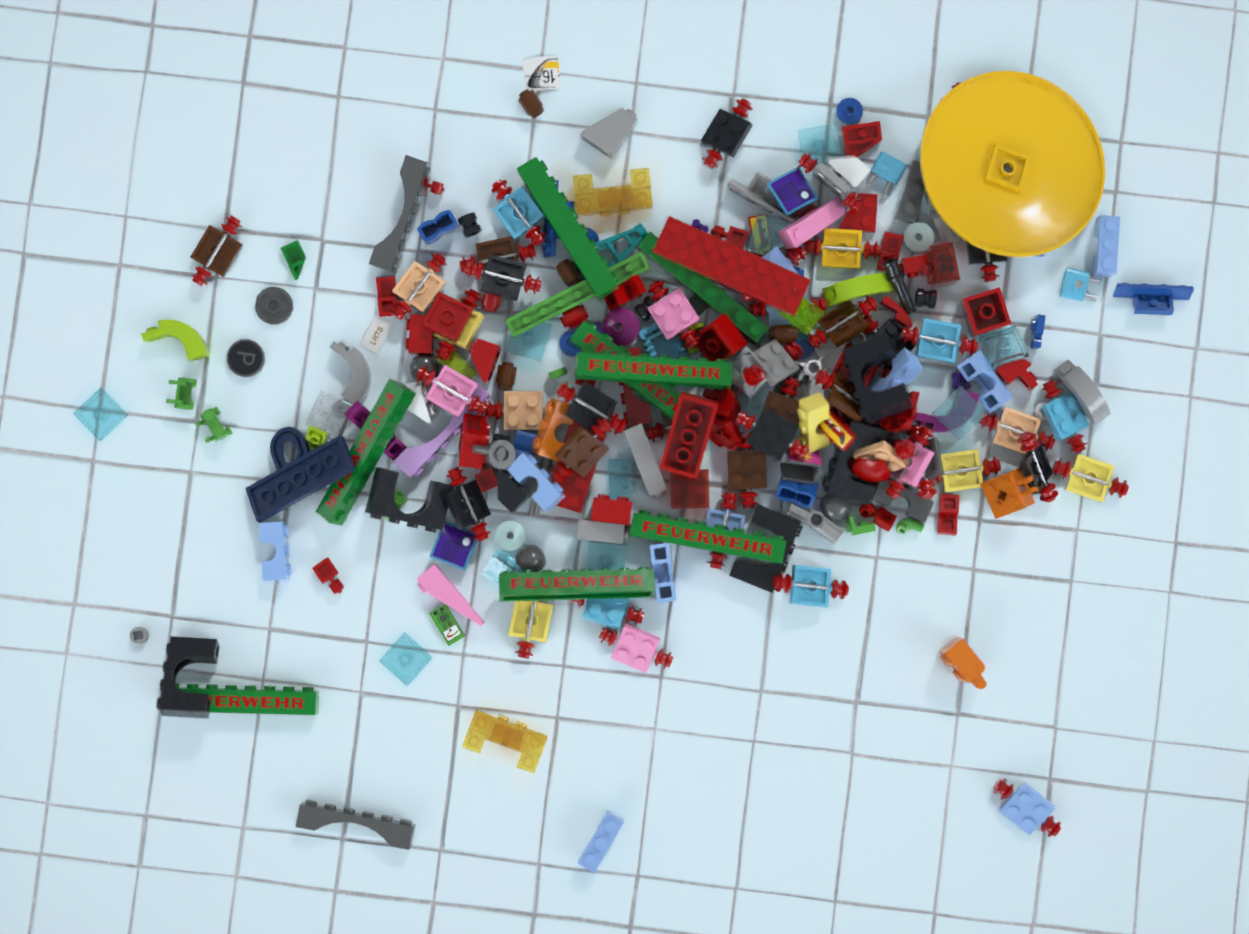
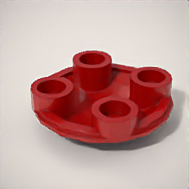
(898, 421)
(871, 470)

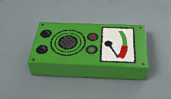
(447, 624)

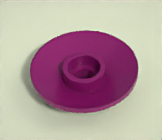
(629, 322)

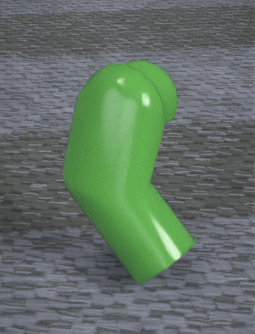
(907, 524)

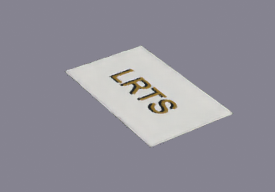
(376, 334)

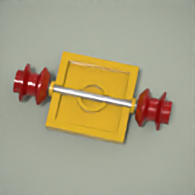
(842, 248)

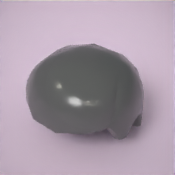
(422, 361)
(835, 507)
(530, 558)

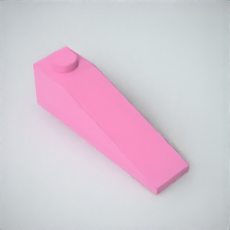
(812, 223)
(441, 588)

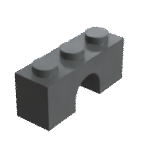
(912, 195)
(917, 507)

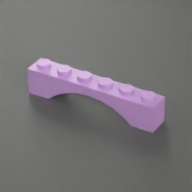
(414, 459)

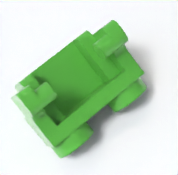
(183, 393)
(214, 425)

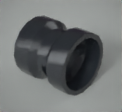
(469, 225)
(925, 298)
(642, 310)

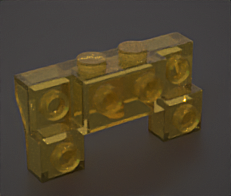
(613, 199)
(508, 734)

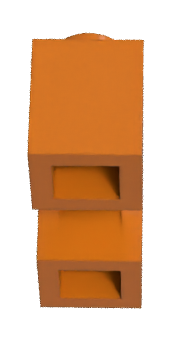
(545, 443)

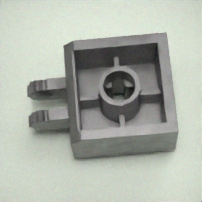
(739, 364)

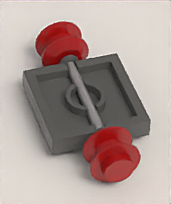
(933, 469)

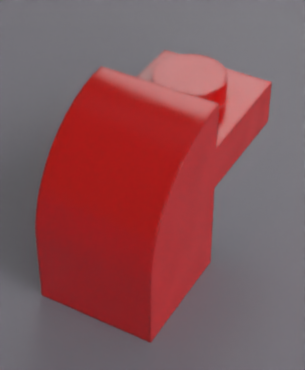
(626, 293)
(1017, 369)
(729, 405)

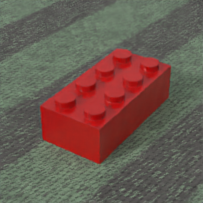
(689, 434)

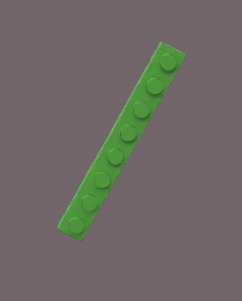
(571, 297)

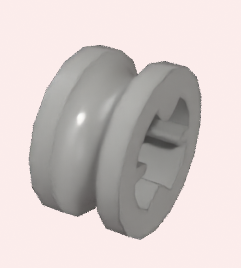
(139, 629)

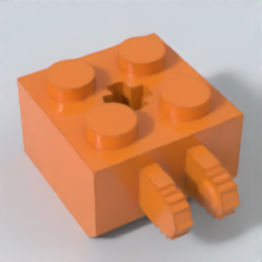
(1008, 492)
(964, 662)

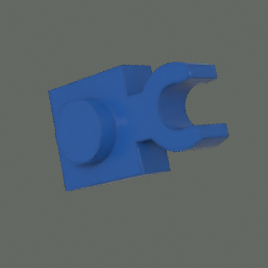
(1037, 327)

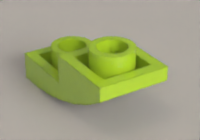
(459, 364)
(316, 437)

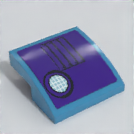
(792, 191)
(454, 546)

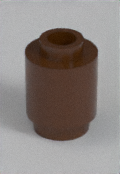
(531, 103)
(569, 272)
(783, 333)
(506, 376)

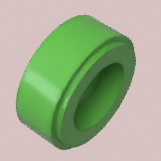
(558, 373)

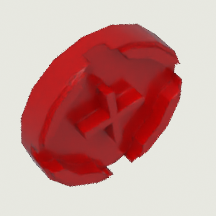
(725, 434)

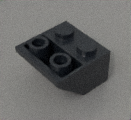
(510, 493)

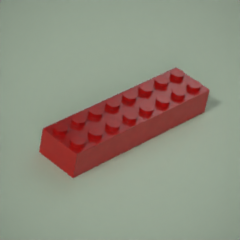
(731, 266)

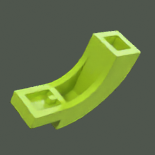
(856, 288)
(192, 340)

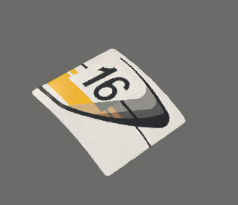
(541, 73)

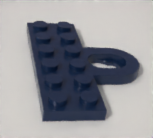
(299, 478)

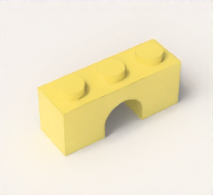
(811, 412)

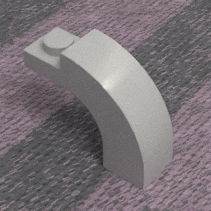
(361, 374)
(1085, 391)

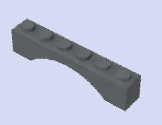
(413, 175)
(396, 833)

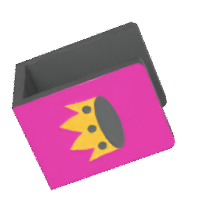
(801, 473)

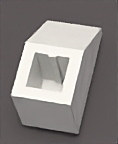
(850, 168)
(420, 406)

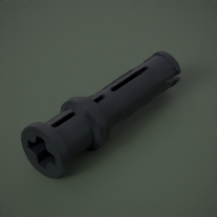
(896, 277)

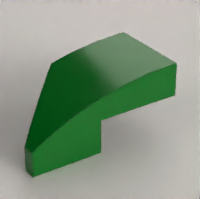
(295, 257)

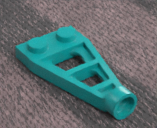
(630, 236)

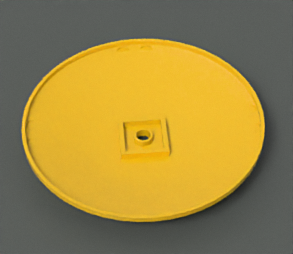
(1043, 139)

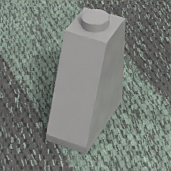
(610, 132)
(601, 532)

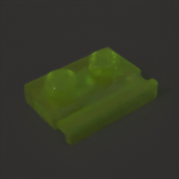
(806, 315)

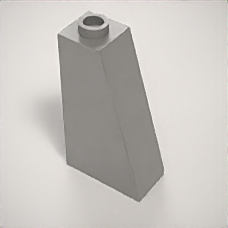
(645, 461)

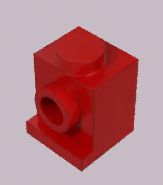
(913, 266)

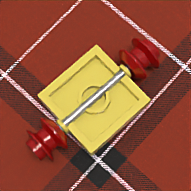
(468, 332)
(964, 470)
(1090, 478)
(530, 622)

